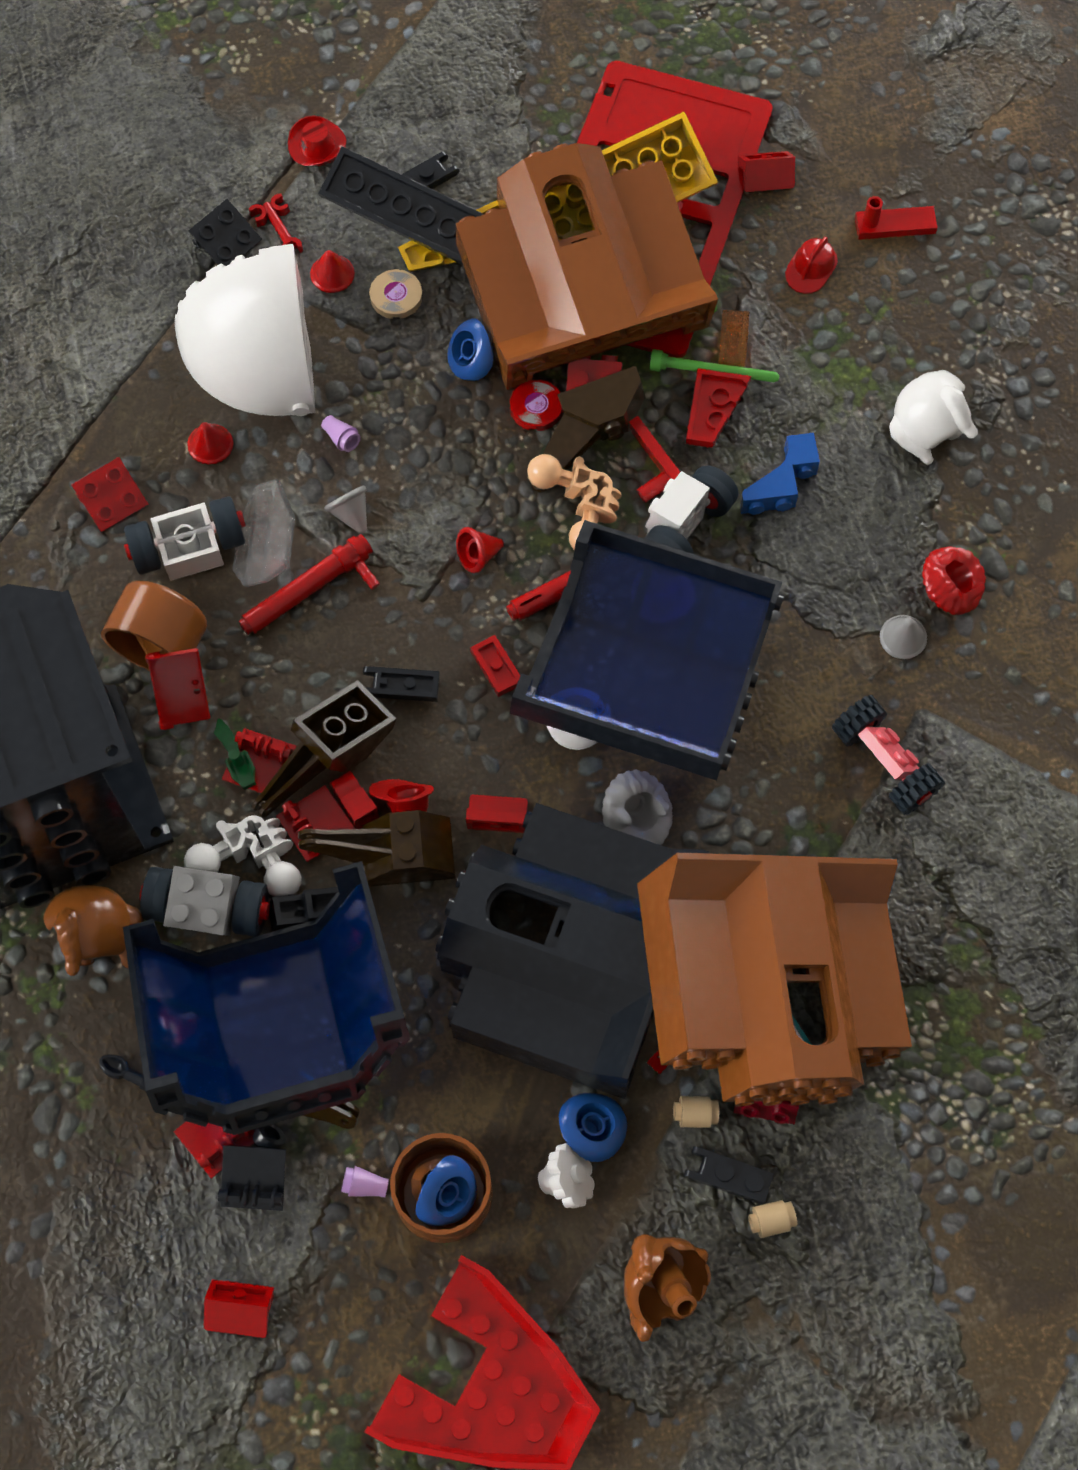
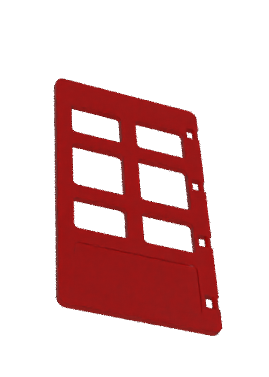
(725, 126)

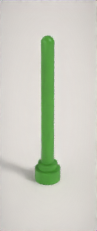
(661, 361)

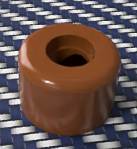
(152, 620)
(411, 1172)

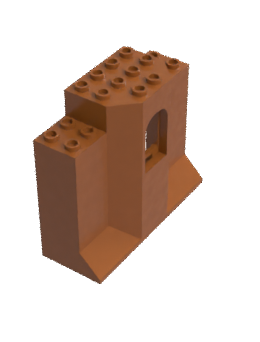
(584, 293)
(721, 959)

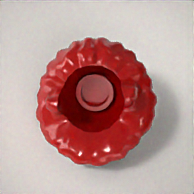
(954, 579)

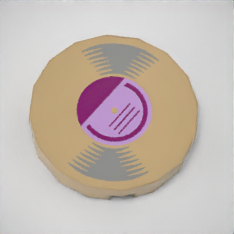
(396, 294)

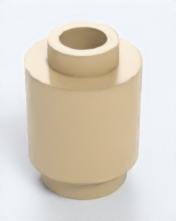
(696, 1111)
(772, 1218)

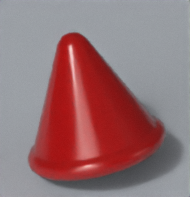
(332, 272)
(210, 443)
(476, 548)

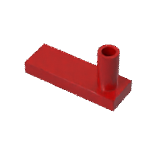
(894, 222)
(658, 456)

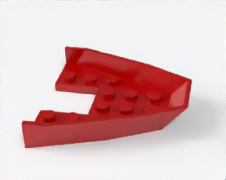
(520, 1402)

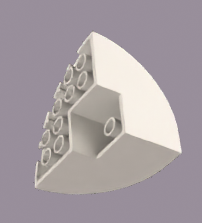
(249, 335)

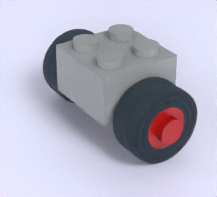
(204, 901)

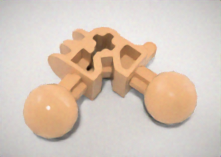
(546, 472)

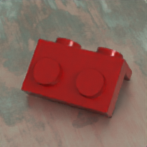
(587, 370)

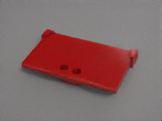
(173, 682)

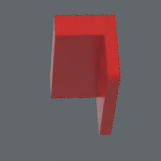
(767, 171)
(496, 813)
(237, 1308)

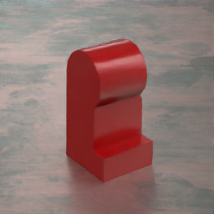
(354, 800)

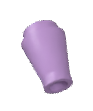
(342, 434)
(362, 1183)

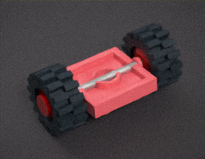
(862, 723)

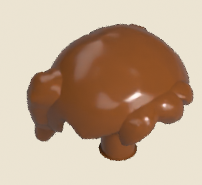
(90, 924)
(663, 1281)

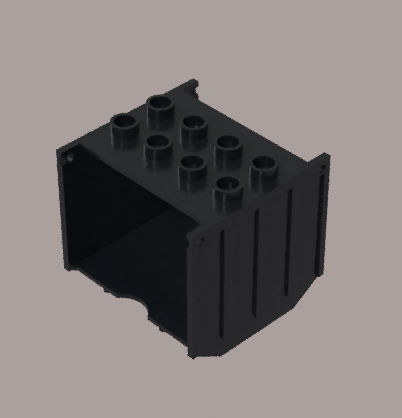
(68, 757)

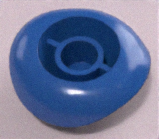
(470, 351)
(593, 1126)
(447, 1193)

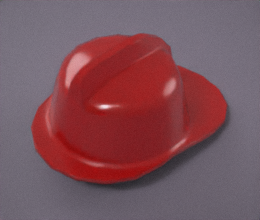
(811, 266)
(402, 794)

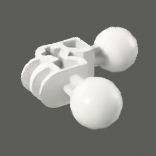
(280, 876)

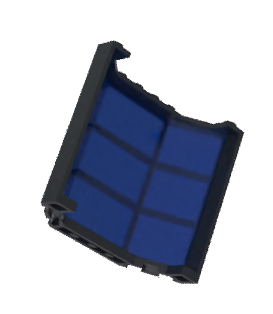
(651, 651)
(268, 1019)

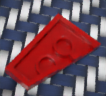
(713, 404)

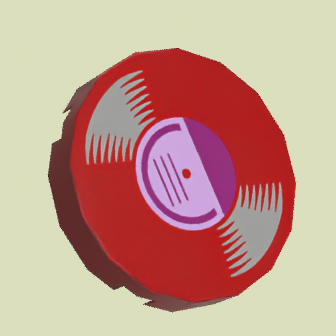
(536, 405)

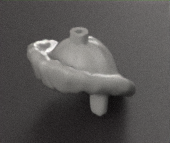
(638, 806)

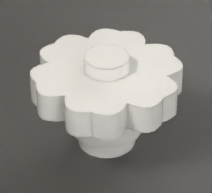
(567, 1177)

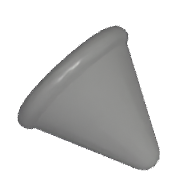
(351, 509)
(903, 637)

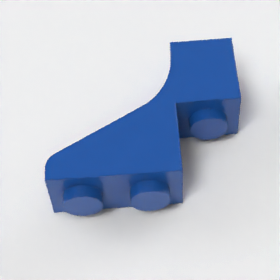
(779, 487)

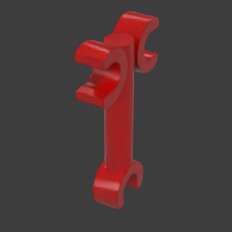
(272, 211)

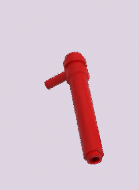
(341, 560)
(538, 598)

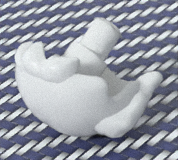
(931, 412)

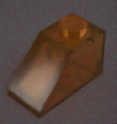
(733, 338)

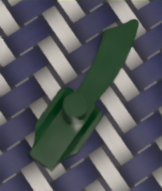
(238, 763)

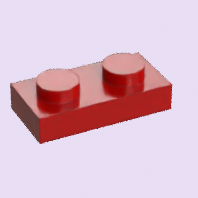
(496, 665)

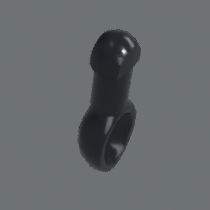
(118, 1068)

